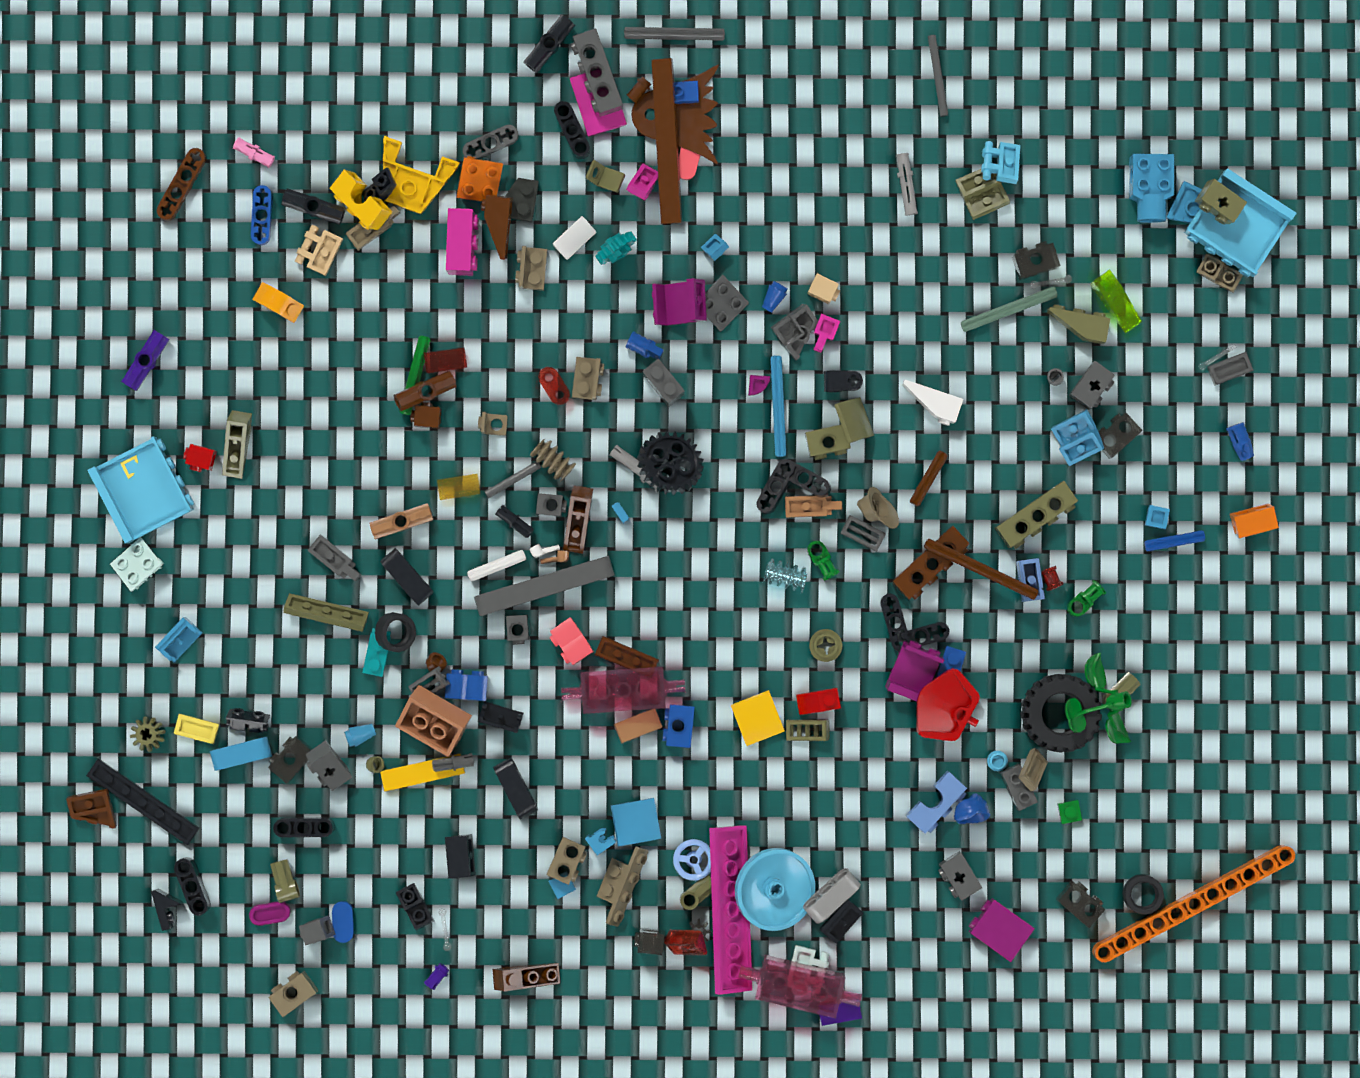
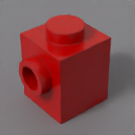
(199, 458)

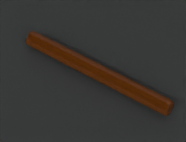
(981, 569)

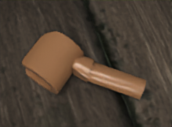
(562, 556)

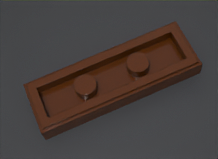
(624, 655)

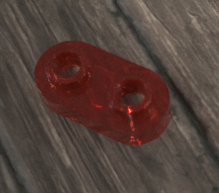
(554, 386)

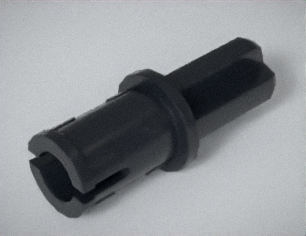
(514, 521)

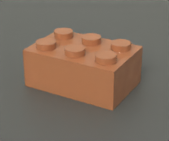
(433, 720)

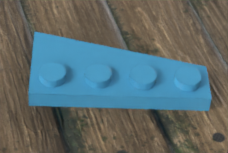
(1184, 204)

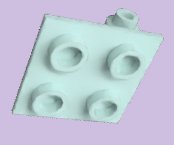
(136, 564)

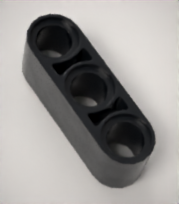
(571, 120)
(406, 576)
(515, 788)
(314, 827)
(190, 896)

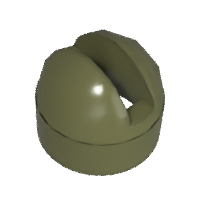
(375, 764)

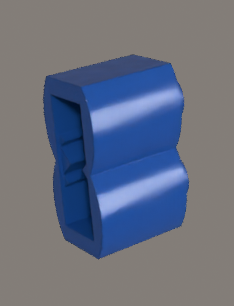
(466, 686)

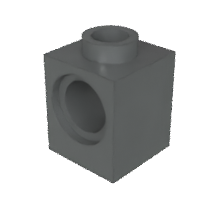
(544, 498)
(513, 620)
(316, 930)

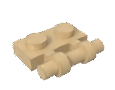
(324, 252)

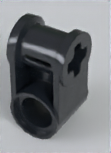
(838, 381)

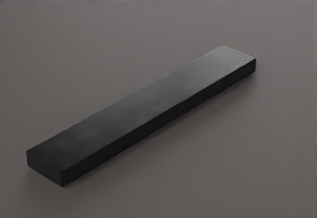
(143, 801)

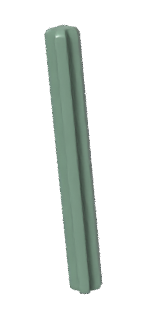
(1009, 309)

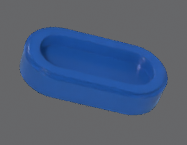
(343, 921)

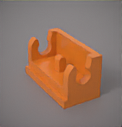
(1254, 520)

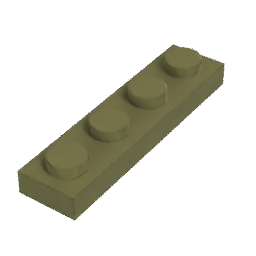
(326, 612)

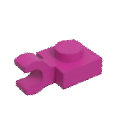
(825, 329)

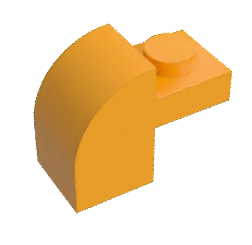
(278, 302)

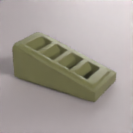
(816, 722)

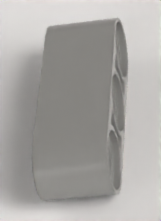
(831, 895)

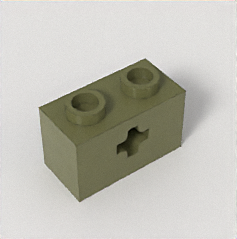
(1230, 202)

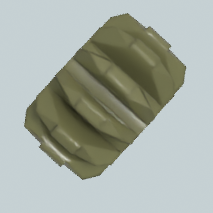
(141, 737)

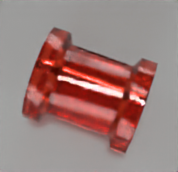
(1056, 581)

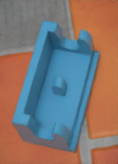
(178, 639)
(598, 843)

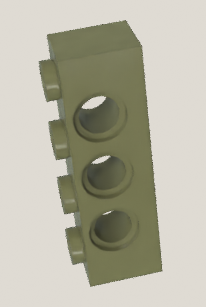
(1060, 492)

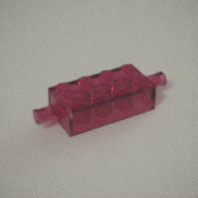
(623, 690)
(800, 986)

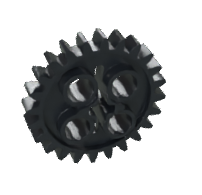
(663, 447)

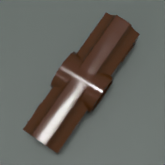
(413, 395)

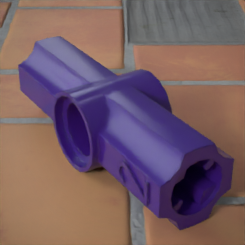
(138, 372)

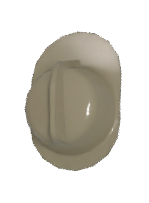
(878, 508)

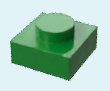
(1069, 811)

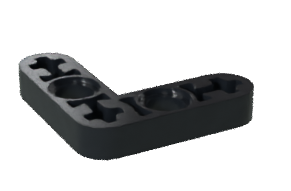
(791, 477)
(910, 634)

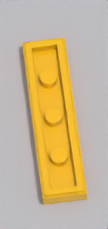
(415, 774)

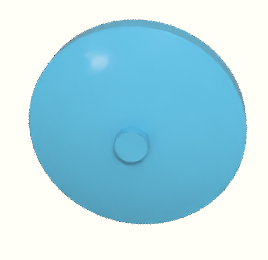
(774, 889)

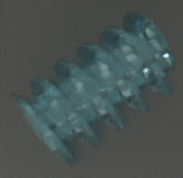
(785, 574)

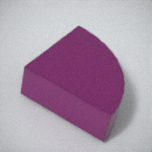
(757, 384)

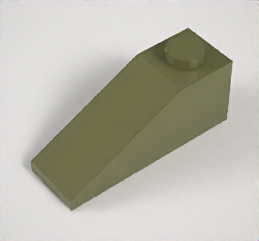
(236, 443)

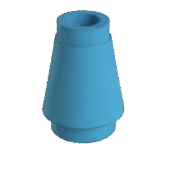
(359, 734)

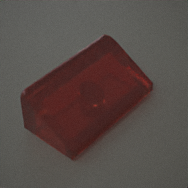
(686, 942)

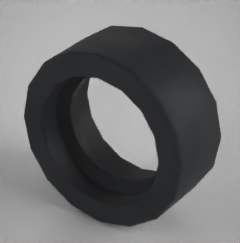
(381, 630)
(1159, 895)

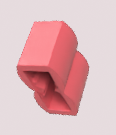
(571, 641)

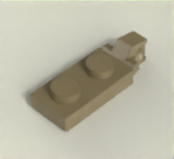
(361, 237)

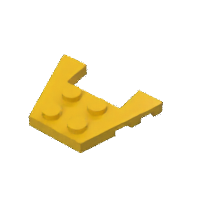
(414, 188)

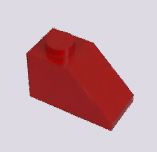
(818, 701)

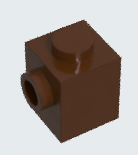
(426, 416)

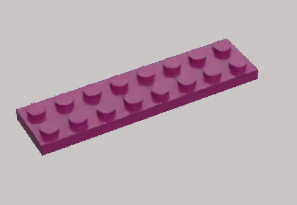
(730, 927)

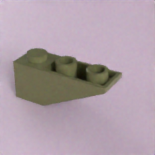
(1087, 327)

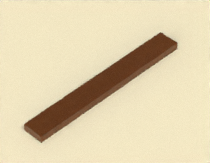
(666, 141)

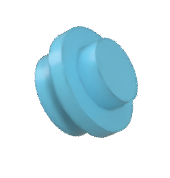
(997, 760)

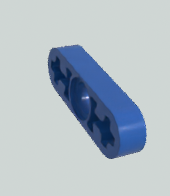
(267, 200)

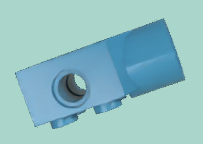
(1151, 185)

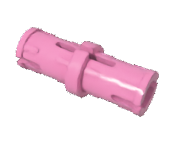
(253, 152)

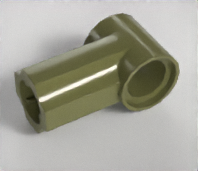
(1126, 683)
(286, 887)
(699, 890)

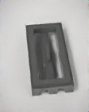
(867, 526)
(440, 677)

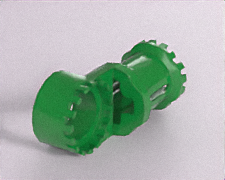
(821, 560)
(1085, 598)

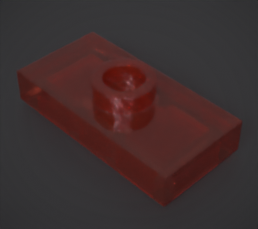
(445, 360)

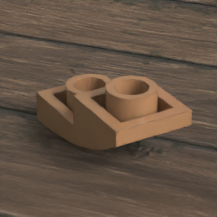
(638, 725)

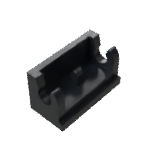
(500, 717)
(460, 856)
(841, 921)

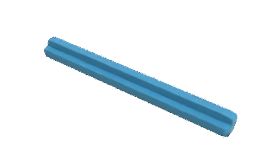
(778, 406)

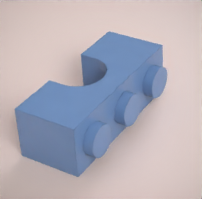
(950, 790)

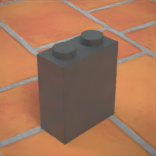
(663, 382)

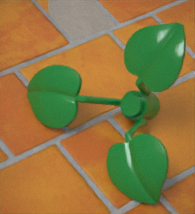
(1116, 702)

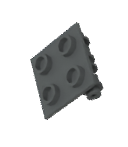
(723, 303)

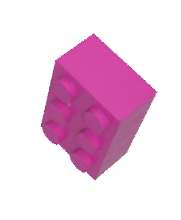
(461, 242)

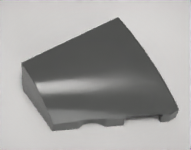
(795, 329)

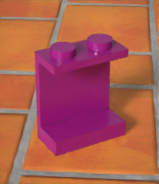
(679, 302)
(913, 670)
(1000, 929)

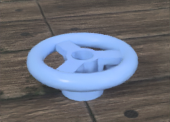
(682, 858)

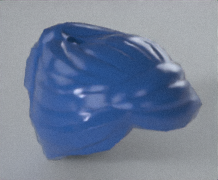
(972, 810)

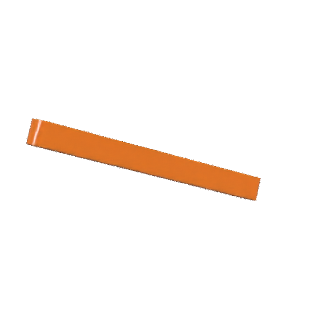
(1203, 903)

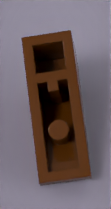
(498, 218)
(578, 519)

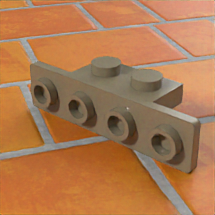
(619, 884)

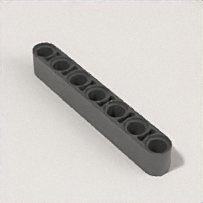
(544, 586)

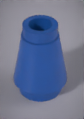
(774, 295)

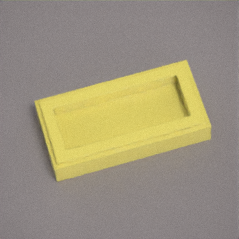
(196, 728)

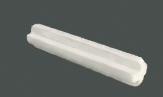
(496, 565)

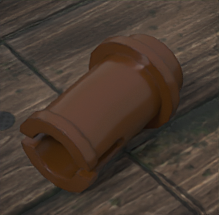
(639, 89)

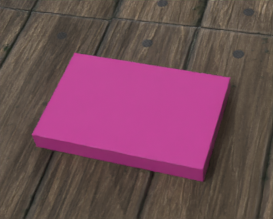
(592, 121)

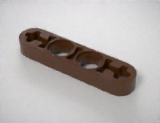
(177, 182)

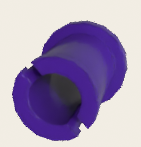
(436, 976)

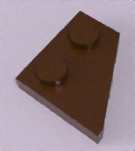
(93, 807)

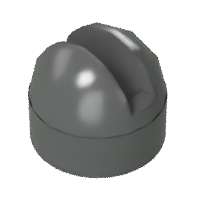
(1054, 373)

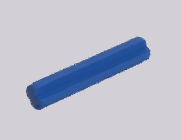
(1176, 540)

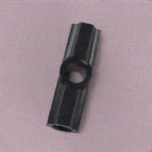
(540, 53)
(301, 202)

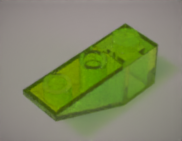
(1116, 301)

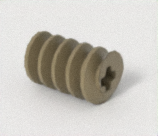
(552, 459)

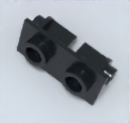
(238, 718)

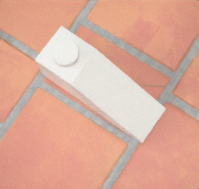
(937, 403)

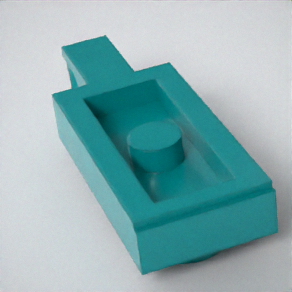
(376, 656)

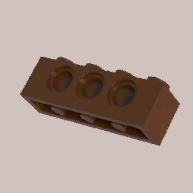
(904, 582)

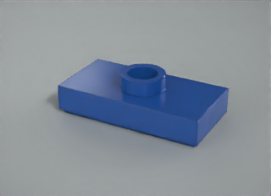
(686, 92)

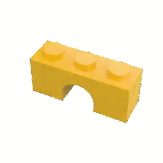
(348, 190)

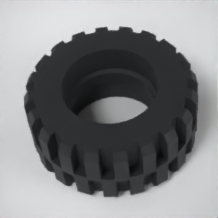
(1032, 712)

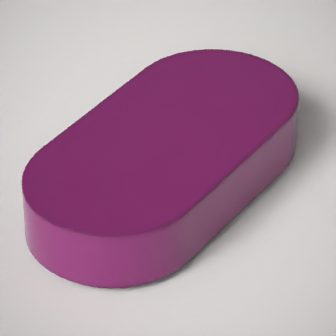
(269, 913)

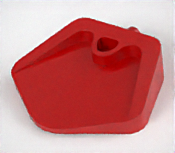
(946, 706)

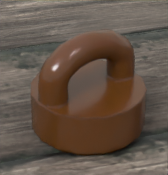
(435, 660)

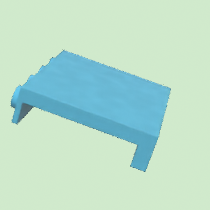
(1253, 232)
(148, 497)

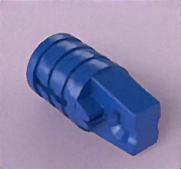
(644, 346)
(1240, 441)

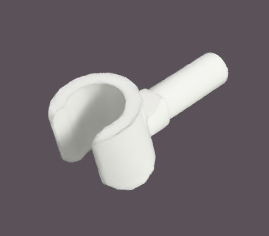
(537, 551)

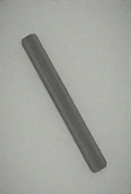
(674, 33)

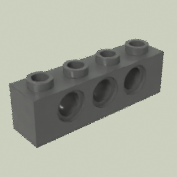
(591, 41)

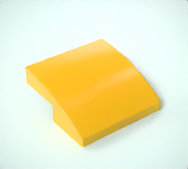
(757, 718)

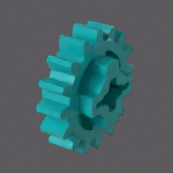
(616, 247)

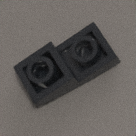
(382, 186)
(415, 906)

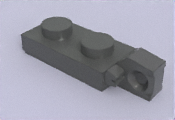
(333, 558)

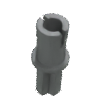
(453, 762)

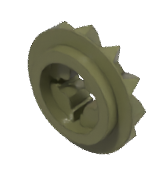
(833, 651)

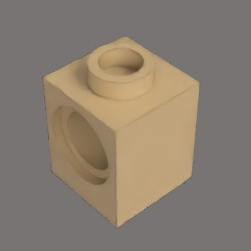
(824, 289)

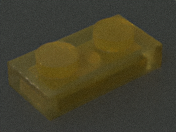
(458, 487)

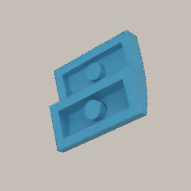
(1078, 437)
(635, 822)

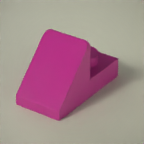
(643, 182)

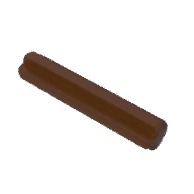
(928, 478)

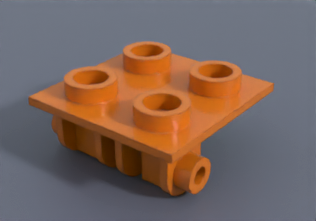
(479, 179)

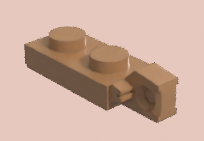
(810, 506)

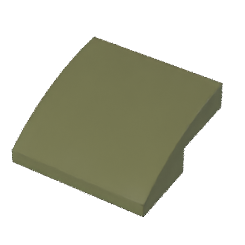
(981, 195)
(854, 420)

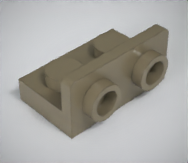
(532, 268)
(587, 378)

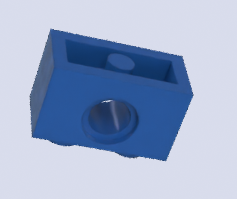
(684, 737)

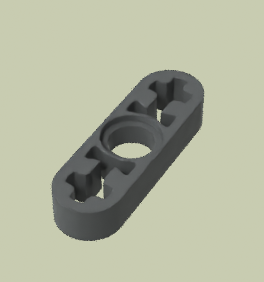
(474, 143)

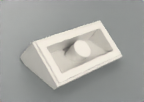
(574, 238)

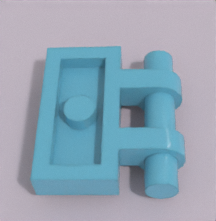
(1007, 164)

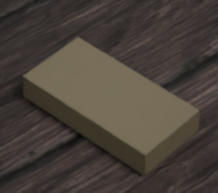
(1033, 769)

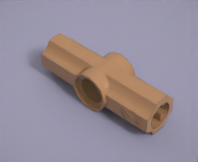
(388, 526)

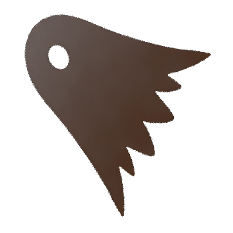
(689, 117)

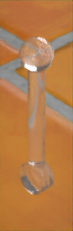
(1033, 285)
(1202, 365)
(447, 946)

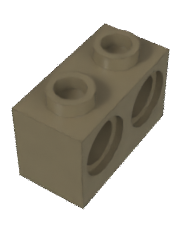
(562, 859)

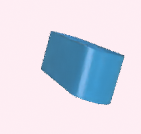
(240, 753)

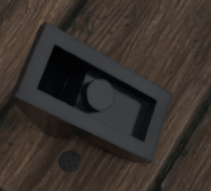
(162, 902)

